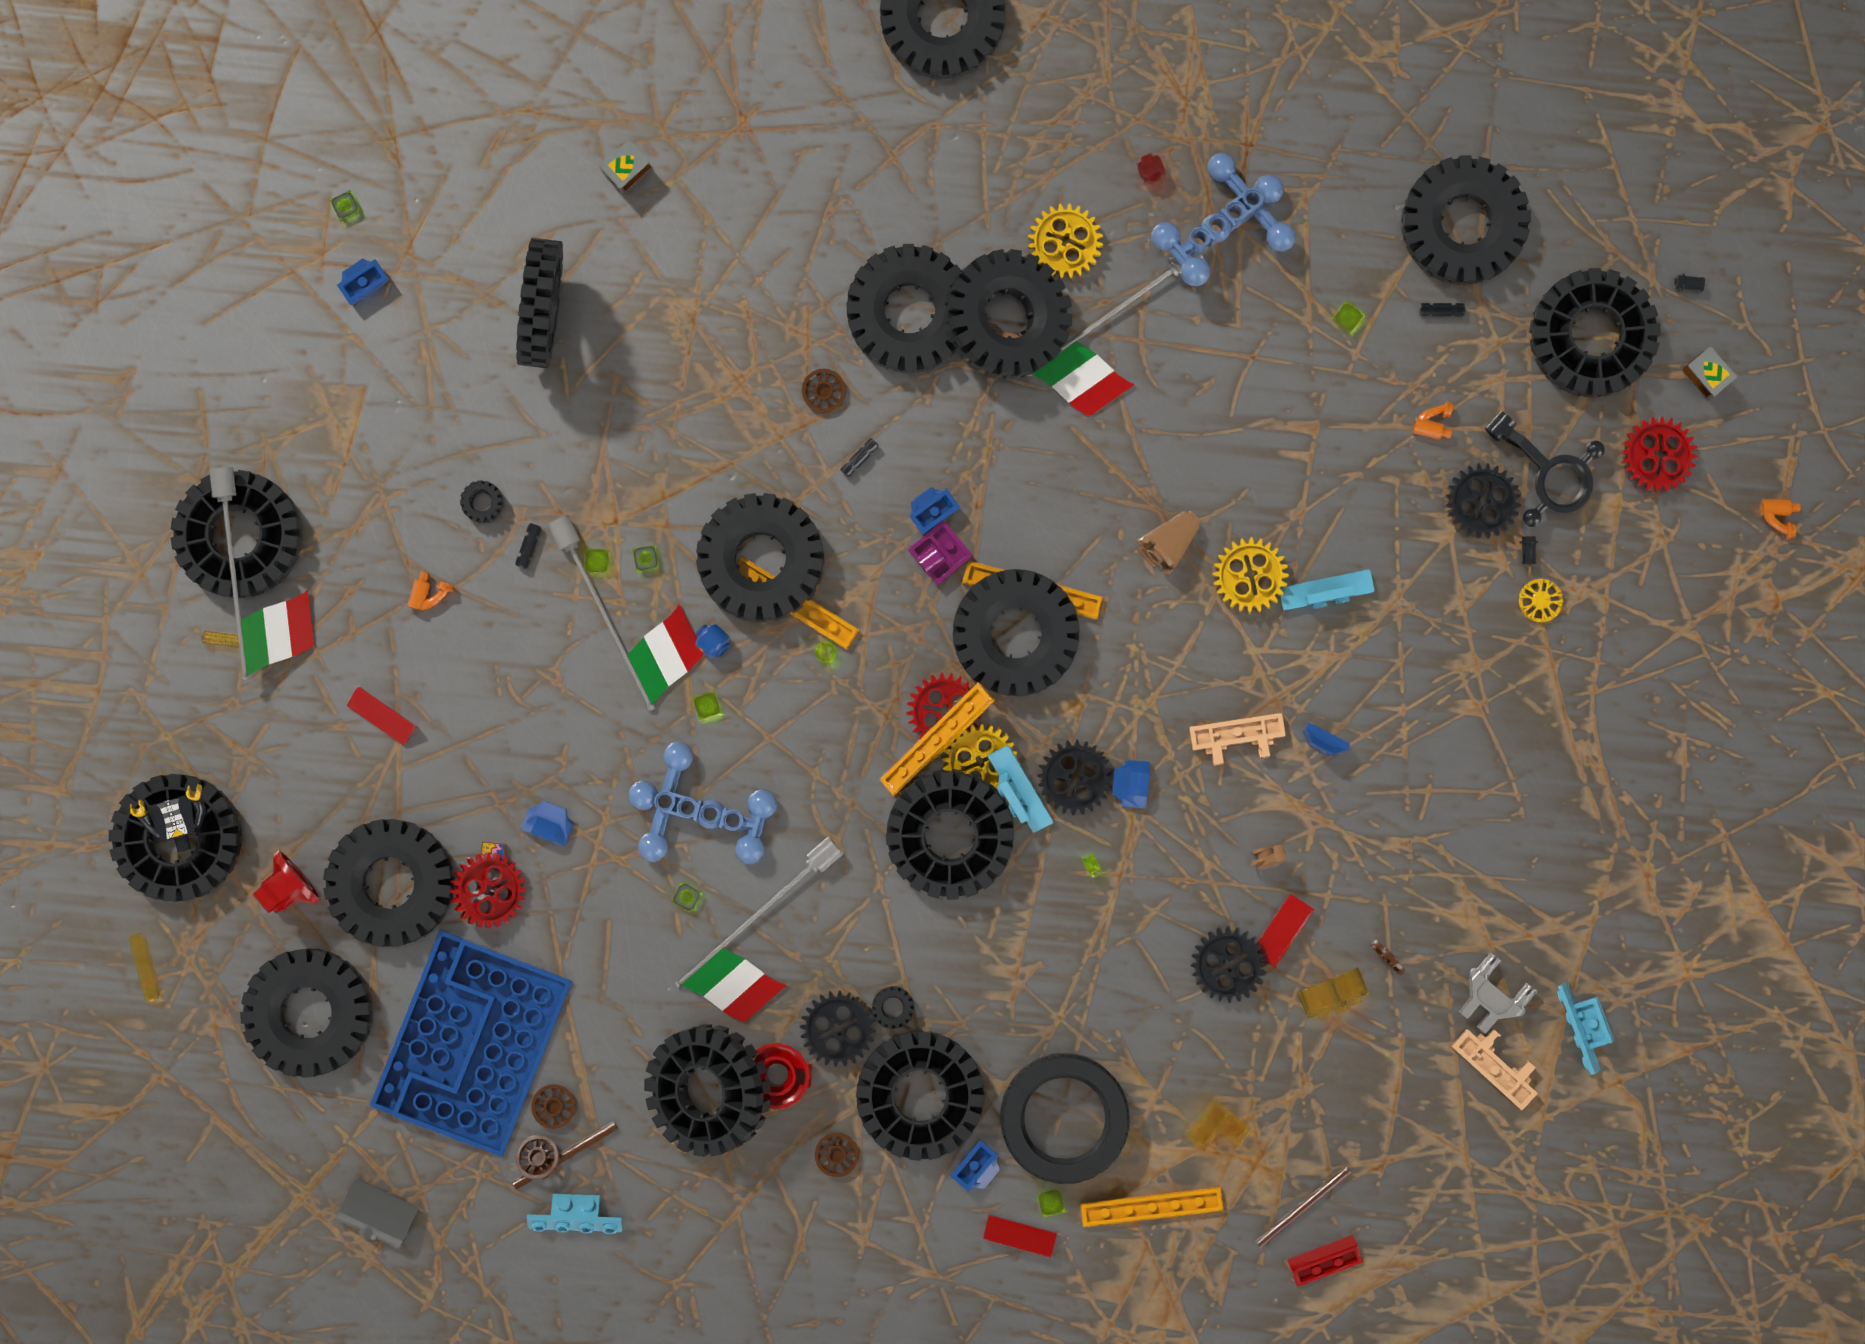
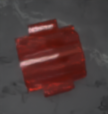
(1150, 168)

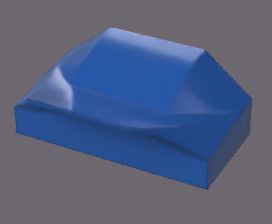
(362, 280)
(932, 508)
(1324, 741)
(1131, 783)
(548, 822)
(977, 1167)

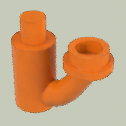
(1431, 429)
(1780, 507)
(418, 597)

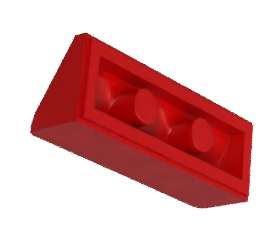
(381, 715)
(1284, 929)
(1019, 1236)
(1325, 1260)

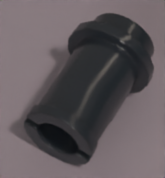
(1689, 283)
(1528, 549)

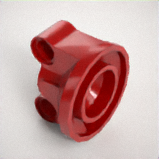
(285, 886)
(798, 1077)

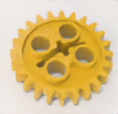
(1073, 221)
(1271, 570)
(969, 741)

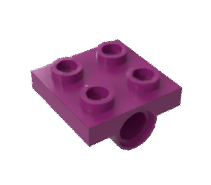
(940, 552)

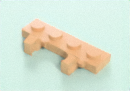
(1218, 736)
(1509, 1081)

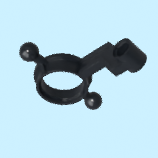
(1502, 428)

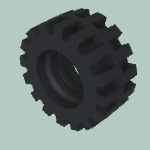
(496, 501)
(903, 1018)

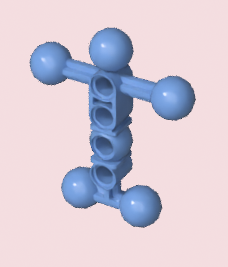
(1267, 190)
(644, 795)

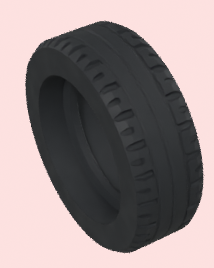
(1070, 1169)

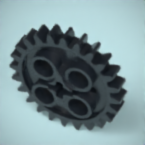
(1502, 509)
(1054, 770)
(1240, 982)
(847, 1048)

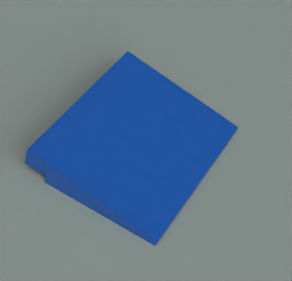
(470, 1043)

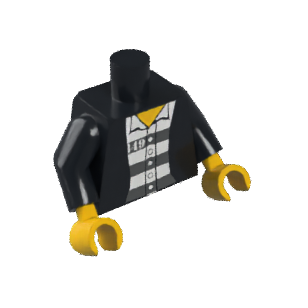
(174, 818)

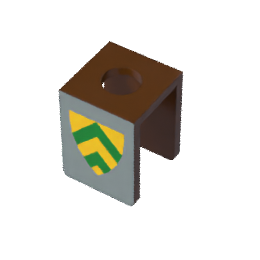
(626, 167)
(1709, 373)

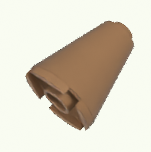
(1169, 541)

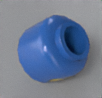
(712, 641)

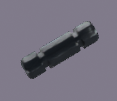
(1442, 309)
(859, 457)
(528, 545)

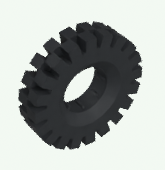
(942, 54)
(1470, 180)
(1037, 292)
(867, 301)
(539, 303)
(1556, 346)
(754, 517)
(264, 564)
(1008, 674)
(963, 795)
(348, 875)
(179, 880)
(266, 1004)
(740, 1083)
(920, 1138)

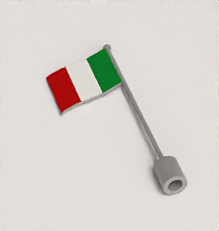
(1081, 374)
(272, 631)
(662, 653)
(732, 980)

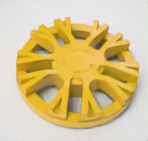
(1540, 600)

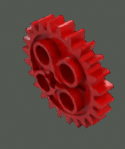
(1680, 456)
(948, 689)
(497, 908)

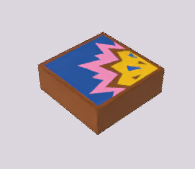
(493, 848)

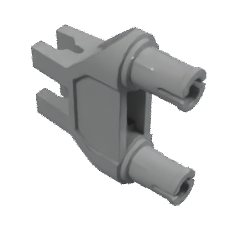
(1490, 998)

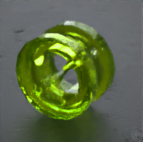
(826, 659)
(1091, 864)

